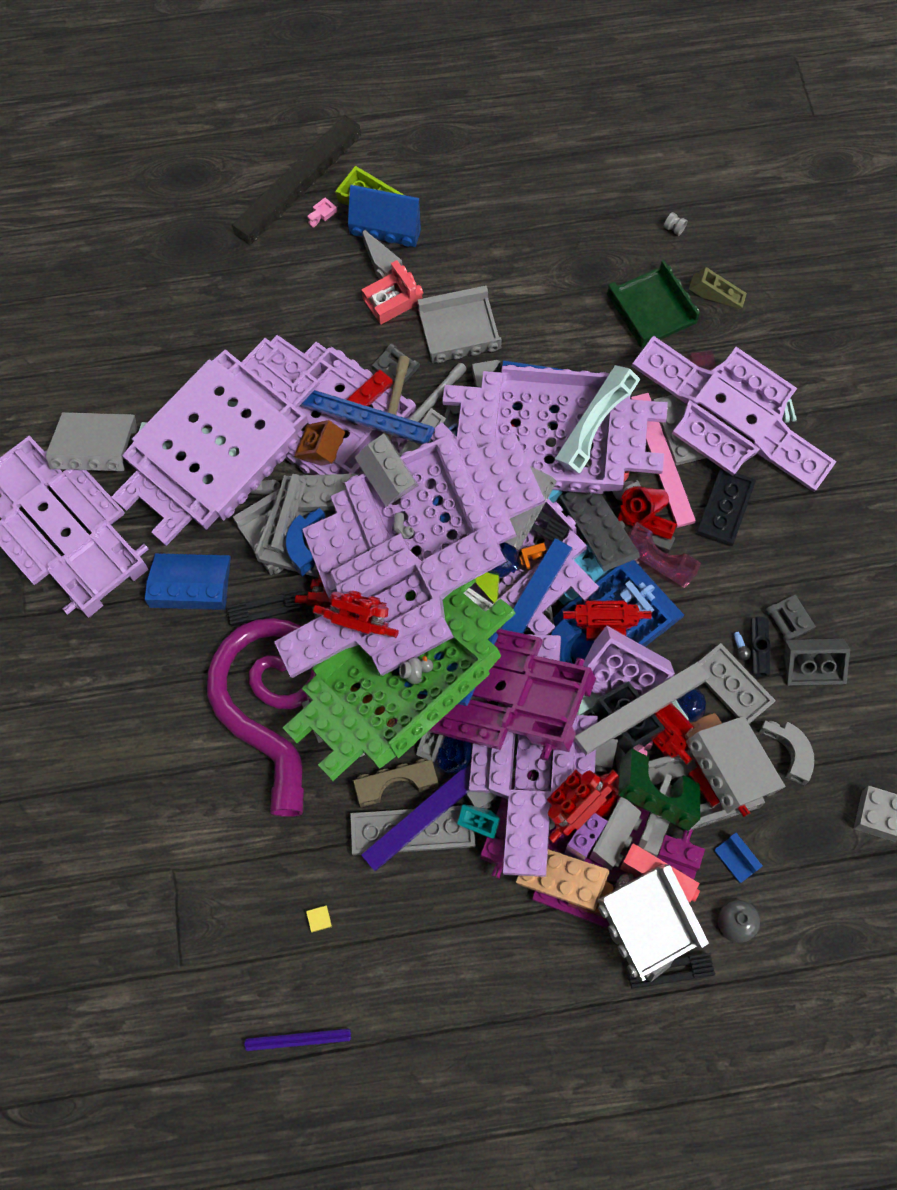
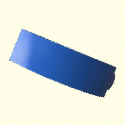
(295, 542)
(569, 633)

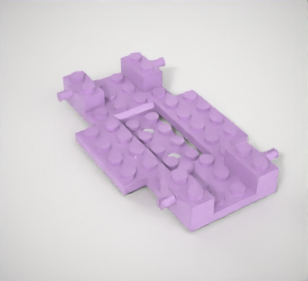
(91, 562)

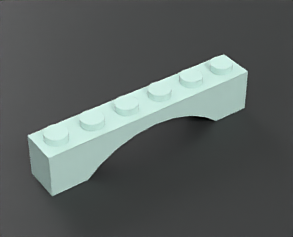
(577, 448)

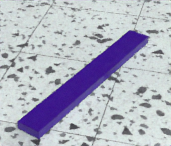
(418, 820)

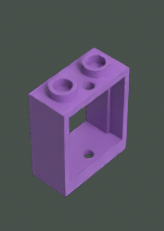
(586, 837)

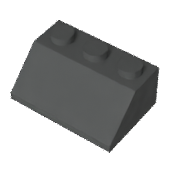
(816, 661)

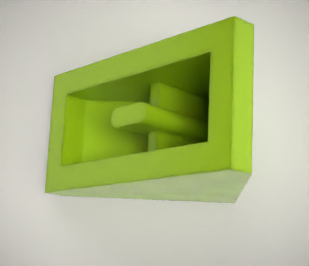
(490, 585)

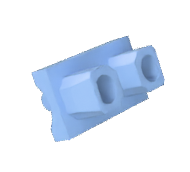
(631, 592)

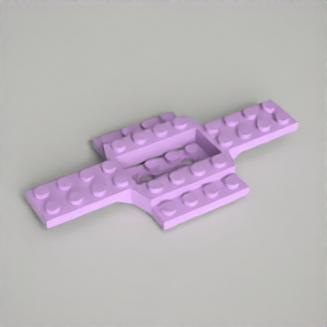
(748, 391)
(419, 621)
(527, 804)

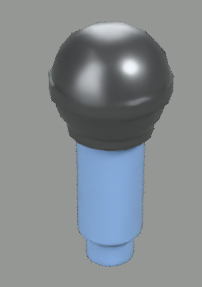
(743, 652)

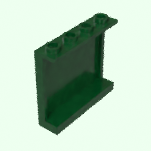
(654, 305)

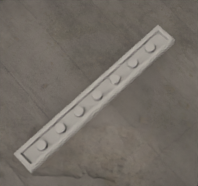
(641, 708)

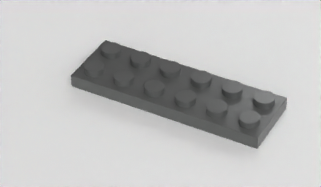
(600, 529)

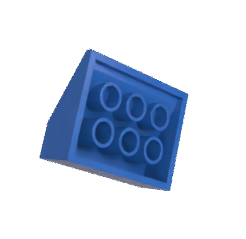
(384, 215)
(188, 581)

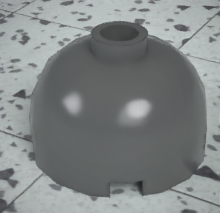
(738, 921)

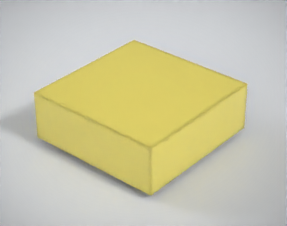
(319, 919)

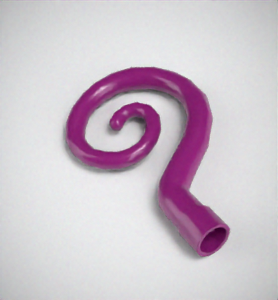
(287, 790)

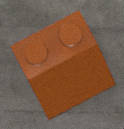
(320, 443)

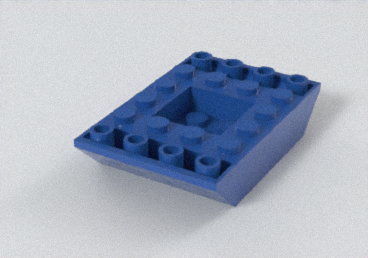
(610, 587)

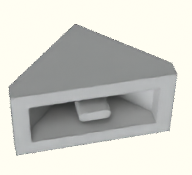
(478, 368)
(430, 745)

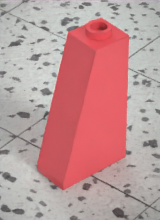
(640, 862)

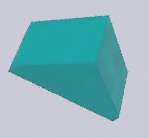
(479, 820)

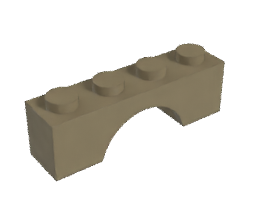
(420, 775)

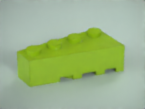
(363, 179)

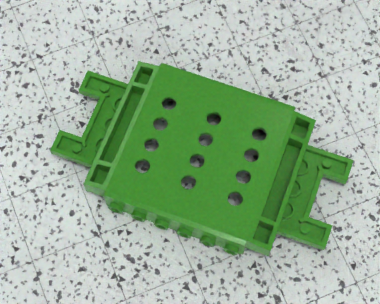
(353, 727)

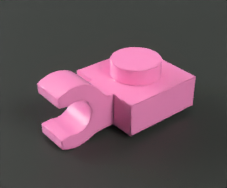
(322, 210)

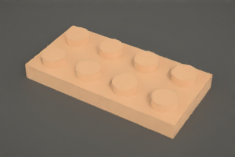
(569, 880)

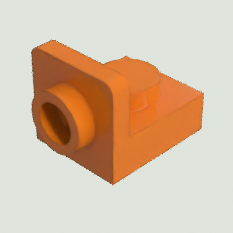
(534, 552)

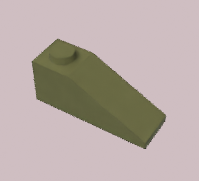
(715, 288)

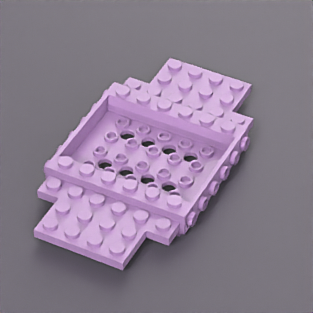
(334, 369)
(476, 488)

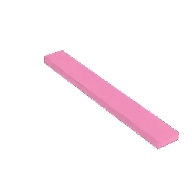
(669, 478)

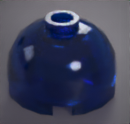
(511, 563)
(693, 705)
(454, 755)

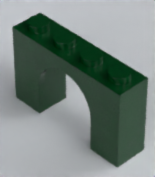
(636, 786)

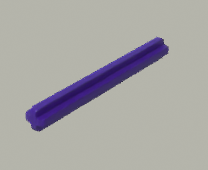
(297, 1039)

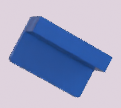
(738, 858)

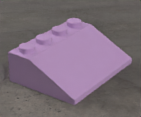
(620, 659)

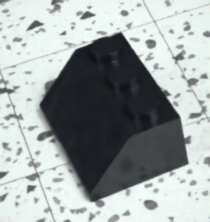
(638, 735)

